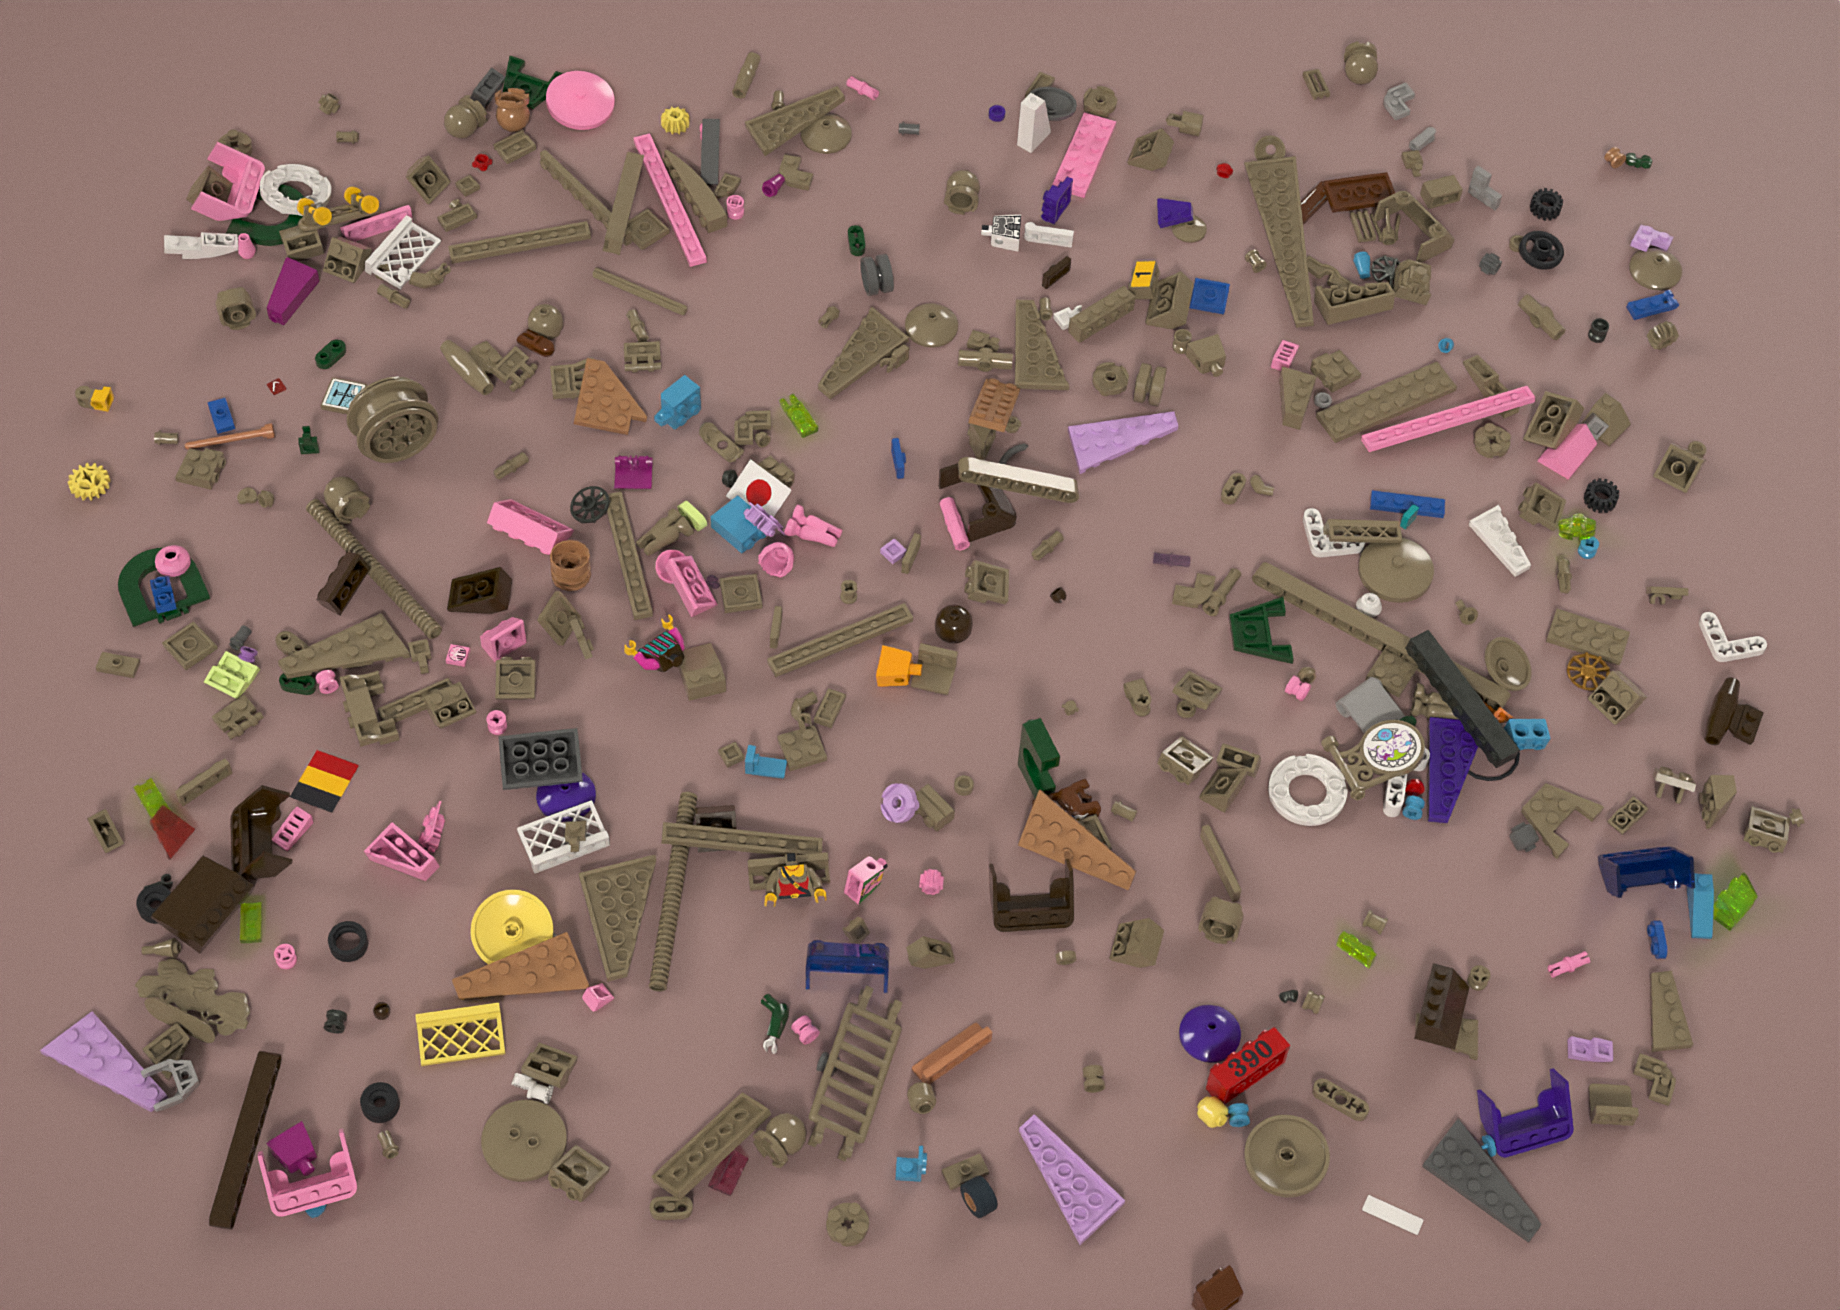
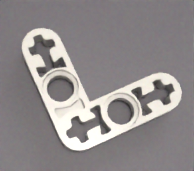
(1325, 544)
(1724, 645)

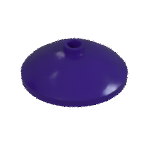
(554, 799)
(1207, 1043)

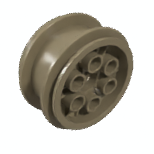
(392, 419)

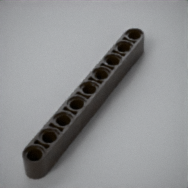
(245, 1140)

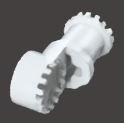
(534, 1090)

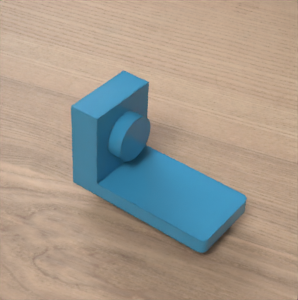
(763, 765)
(911, 1168)

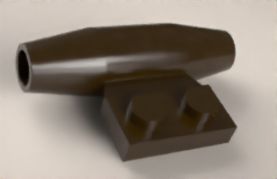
(1729, 715)

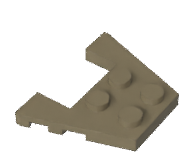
(1551, 808)

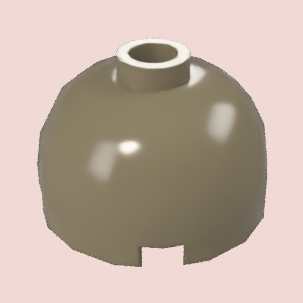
(545, 321)

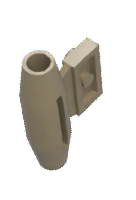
(473, 364)

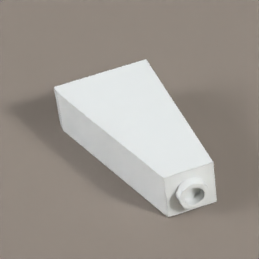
(1033, 123)

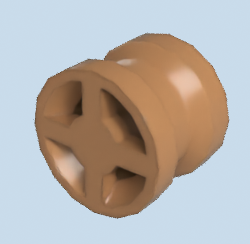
(1615, 157)

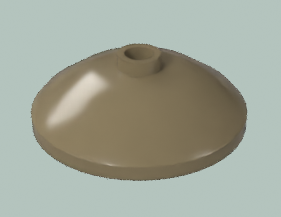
(827, 134)
(1655, 269)
(931, 325)
(1507, 664)

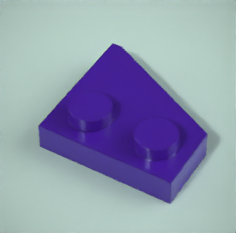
(1173, 212)

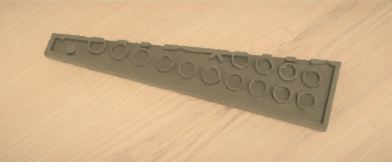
(1279, 205)

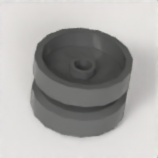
(877, 274)

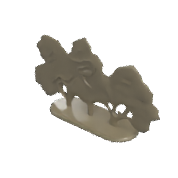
(192, 993)

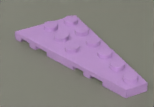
(1110, 439)
(101, 1058)
(1076, 1188)

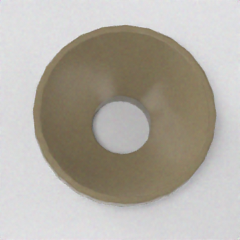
(1260, 148)

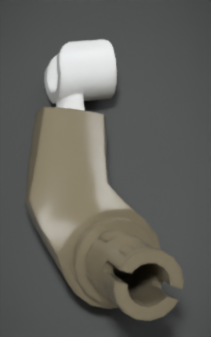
(427, 280)

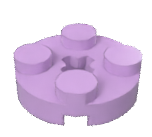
(908, 806)

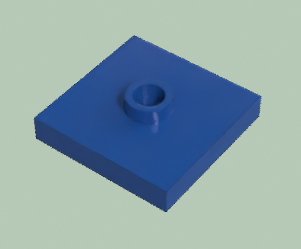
(1209, 296)

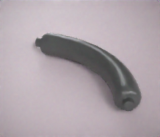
(1012, 451)

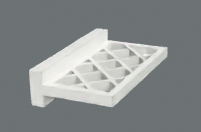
(389, 247)
(563, 854)

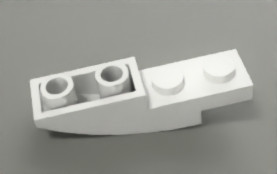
(206, 246)

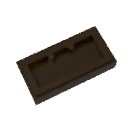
(1056, 272)

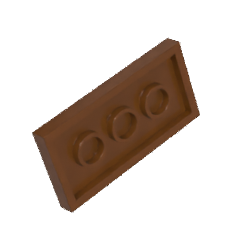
(1357, 191)

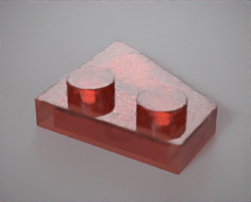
(170, 830)

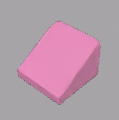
(597, 997)

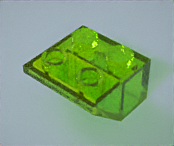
(1734, 902)

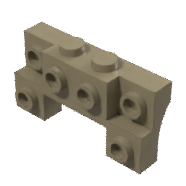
(362, 717)

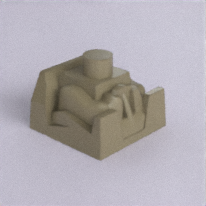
(1412, 281)

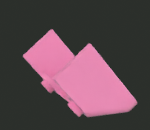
(246, 177)
(312, 1192)

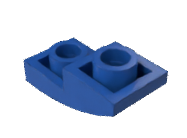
(163, 594)

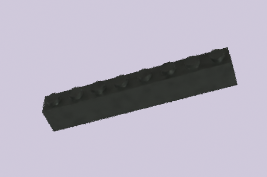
(1462, 699)

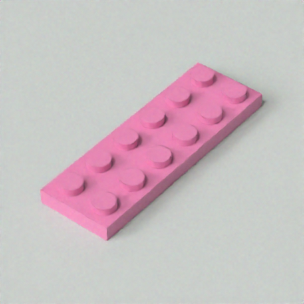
(1085, 152)

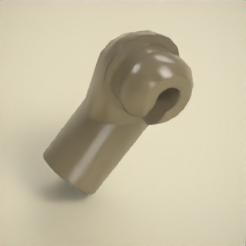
(1259, 487)

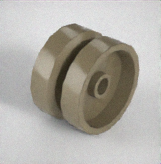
(1149, 384)

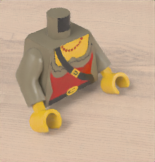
(793, 882)

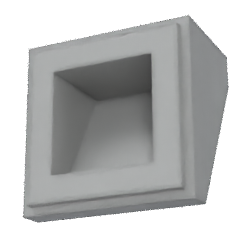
(1596, 425)

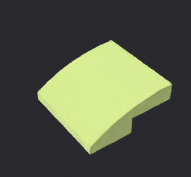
(232, 675)

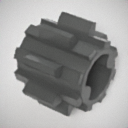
(1490, 264)

